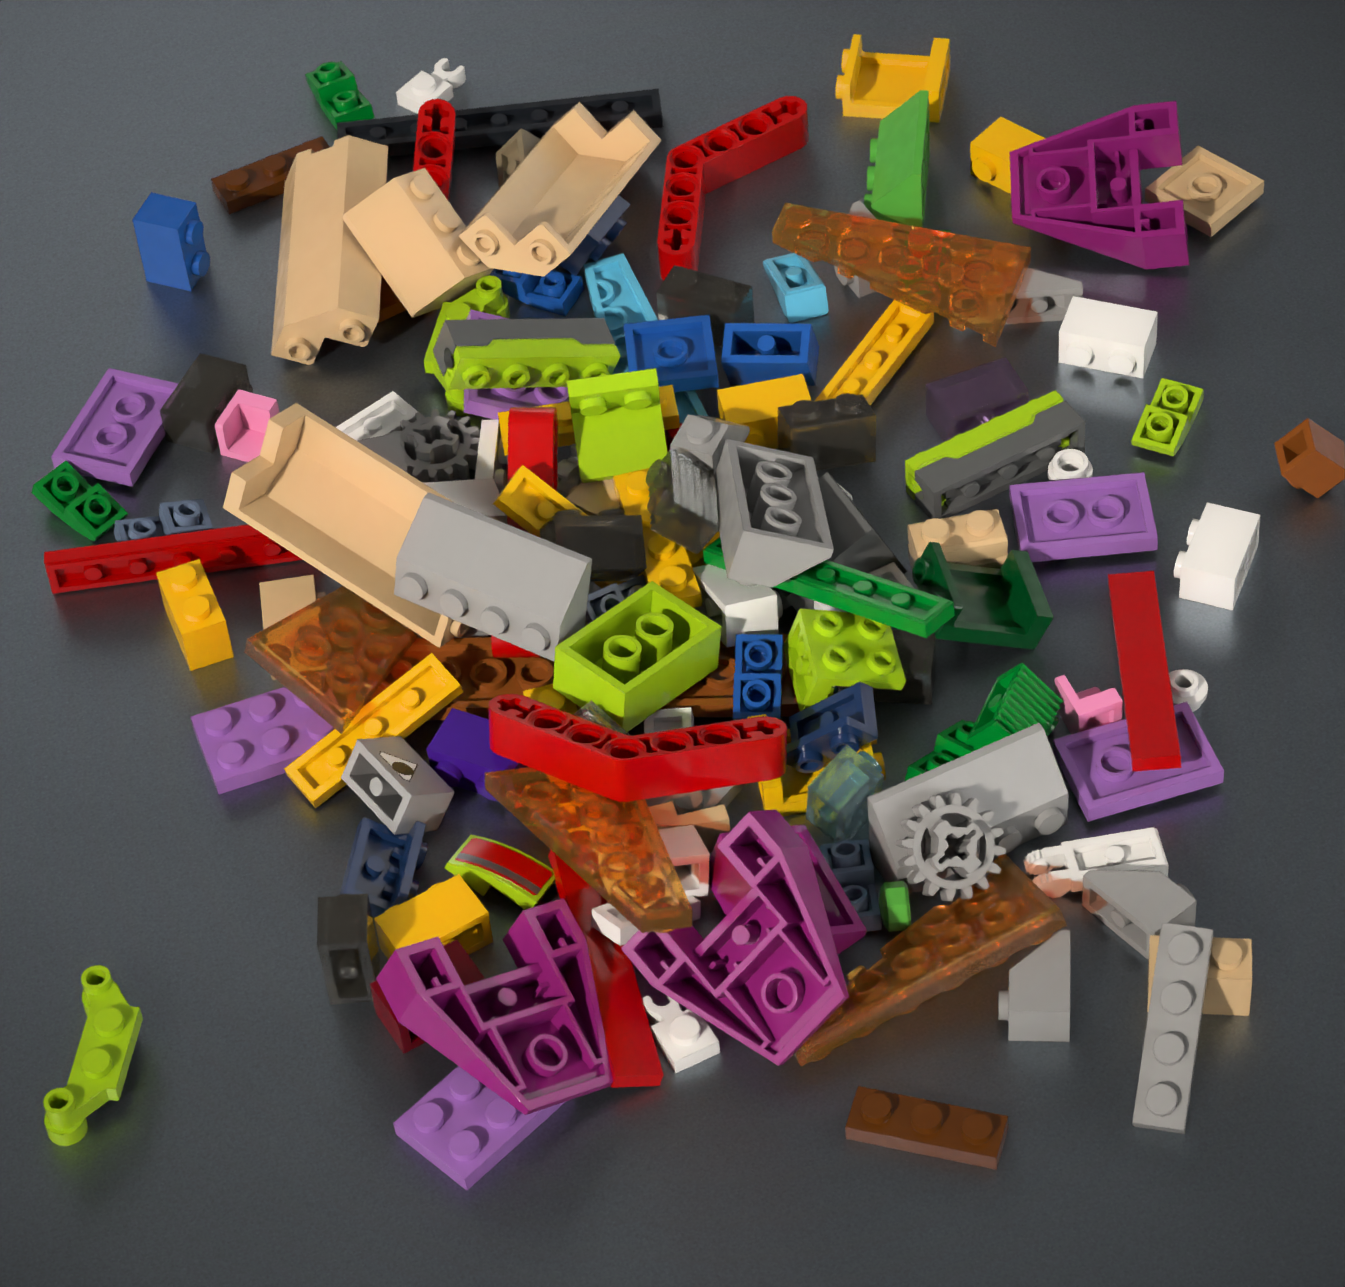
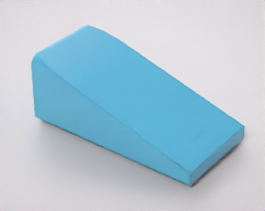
(797, 287)

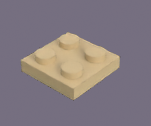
(1209, 187)

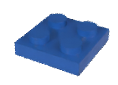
(677, 349)

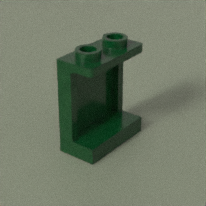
(989, 603)

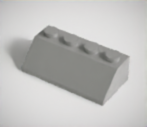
(769, 514)
(493, 576)
(1010, 777)

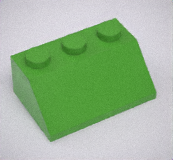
(901, 164)

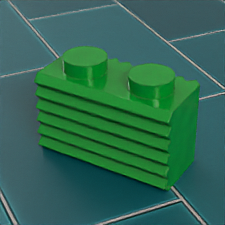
(1013, 705)

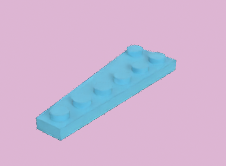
(621, 301)

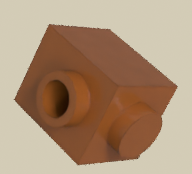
(1311, 458)

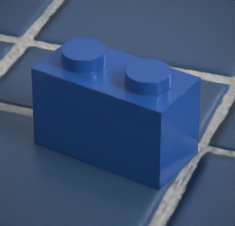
(171, 241)
(769, 352)

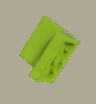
(616, 423)
(839, 650)

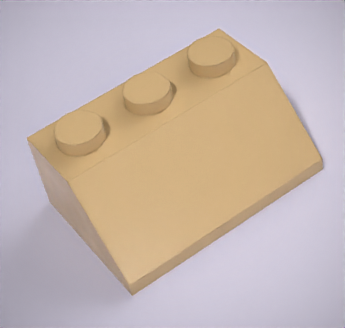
(416, 242)

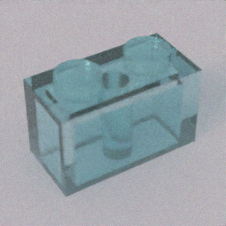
(840, 794)

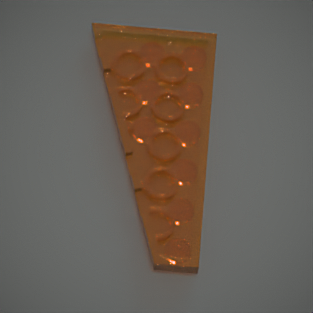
(923, 268)
(332, 653)
(603, 841)
(939, 955)

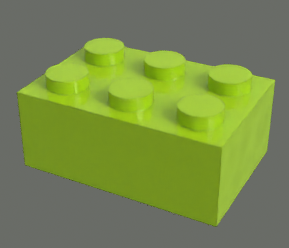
(637, 656)

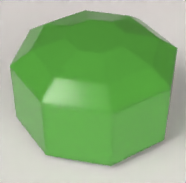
(894, 906)

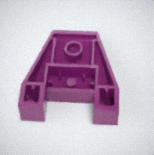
(1090, 188)
(770, 962)
(520, 1033)

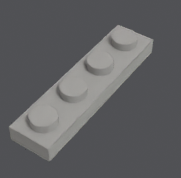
(1173, 1028)

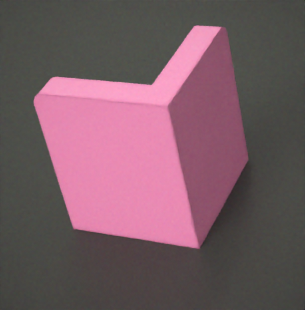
(244, 425)
(1087, 708)

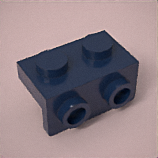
(599, 237)
(829, 726)
(384, 864)

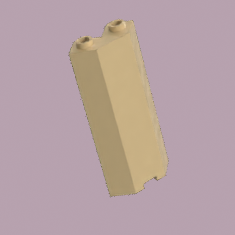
(558, 192)
(323, 272)
(336, 511)

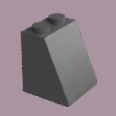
(852, 537)

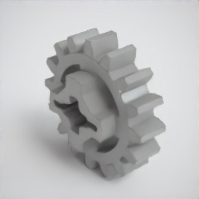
(439, 447)
(965, 862)

